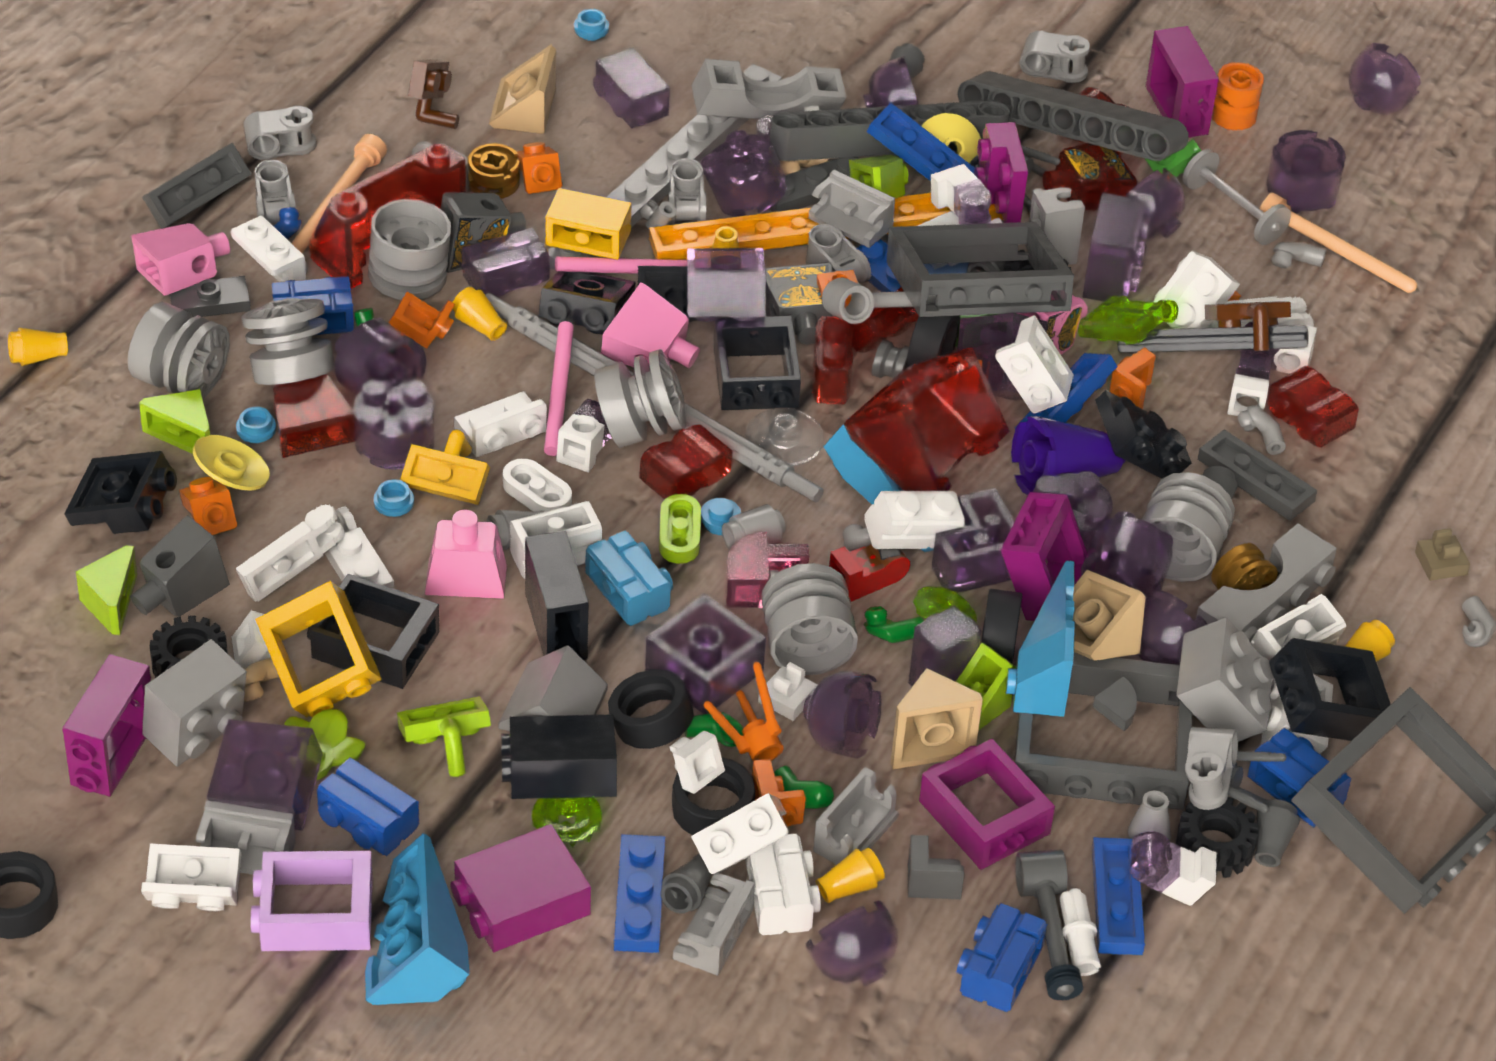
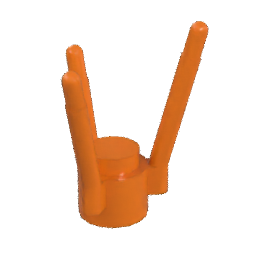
(759, 737)

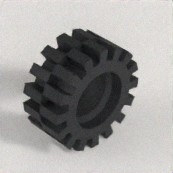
(182, 638)
(1225, 819)

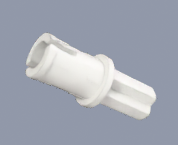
(1079, 932)

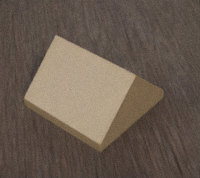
(526, 95)
(1106, 617)
(935, 721)

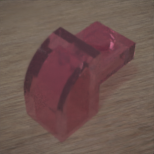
(750, 565)

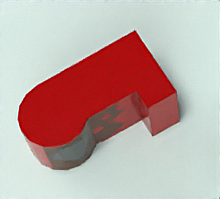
(869, 568)

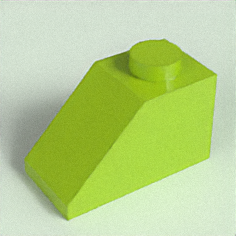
(882, 173)

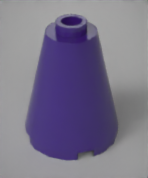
(1058, 447)

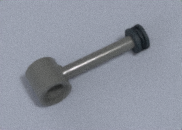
(1044, 876)

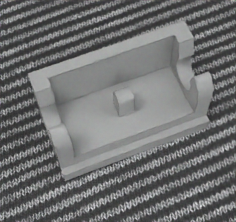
(853, 208)
(1059, 220)
(855, 818)
(248, 830)
(716, 924)

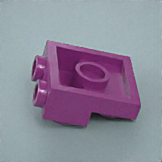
(1003, 169)

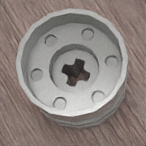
(409, 249)
(289, 348)
(178, 350)
(632, 400)
(1196, 517)
(809, 618)

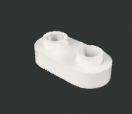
(535, 486)

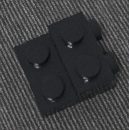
(584, 299)
(1142, 436)
(122, 492)

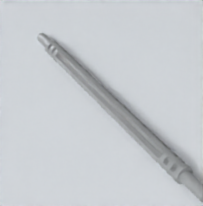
(590, 360)

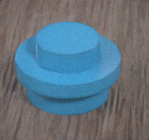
(591, 24)
(255, 425)
(393, 498)
(717, 512)

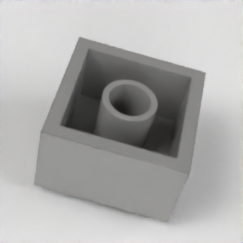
(1225, 679)
(193, 702)

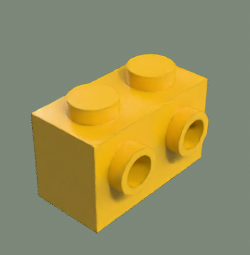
(588, 223)

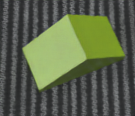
(175, 418)
(107, 587)
(988, 676)

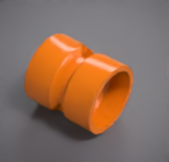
(1237, 96)

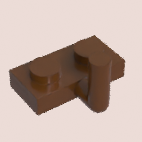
(427, 82)
(1263, 315)

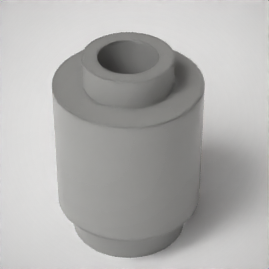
(754, 521)

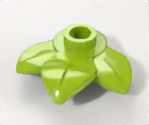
(331, 732)

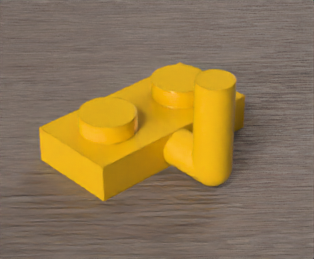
(447, 471)

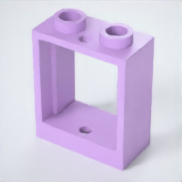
(317, 930)

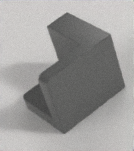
(932, 876)

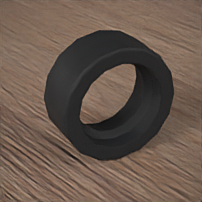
(932, 338)
(1002, 622)
(657, 728)
(693, 818)
(35, 915)

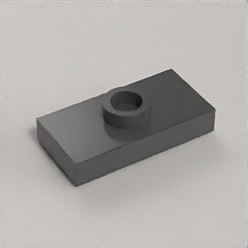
(213, 297)

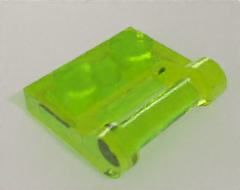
(1126, 319)

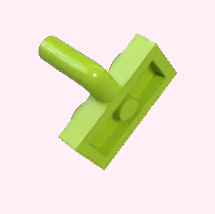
(446, 719)

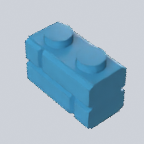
(628, 577)

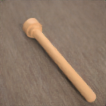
(368, 153)
(1342, 247)

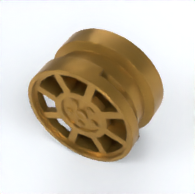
(494, 168)
(1244, 569)

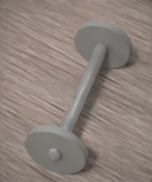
(1270, 224)

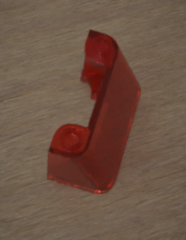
(347, 220)
(929, 421)

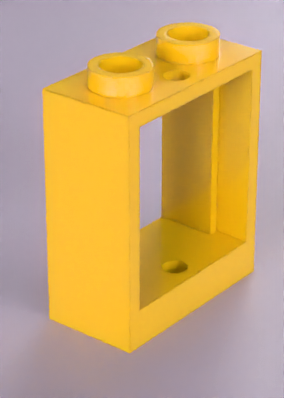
(301, 614)

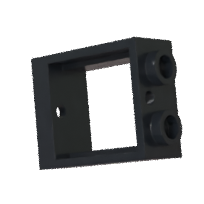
(773, 337)
(413, 614)
(1357, 678)

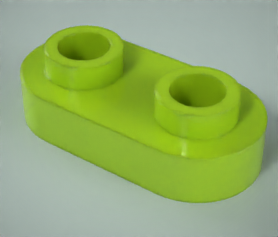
(680, 528)

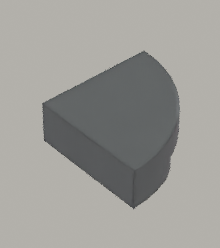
(1118, 703)

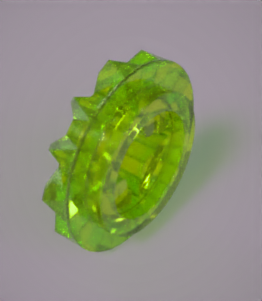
(937, 599)
(586, 813)

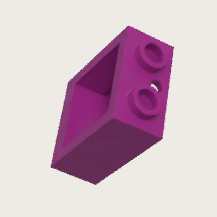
(1180, 78)
(1042, 531)
(107, 726)
(1002, 836)

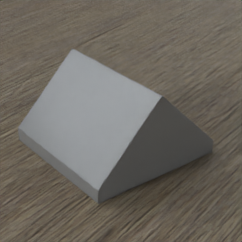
(556, 687)

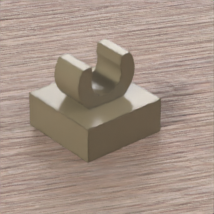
(1442, 556)

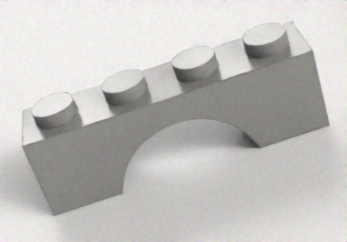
(727, 92)
(1302, 566)

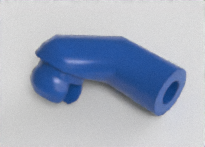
(289, 222)

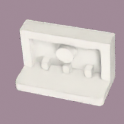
(271, 249)
(192, 876)

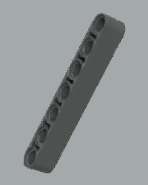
(1079, 116)
(844, 134)

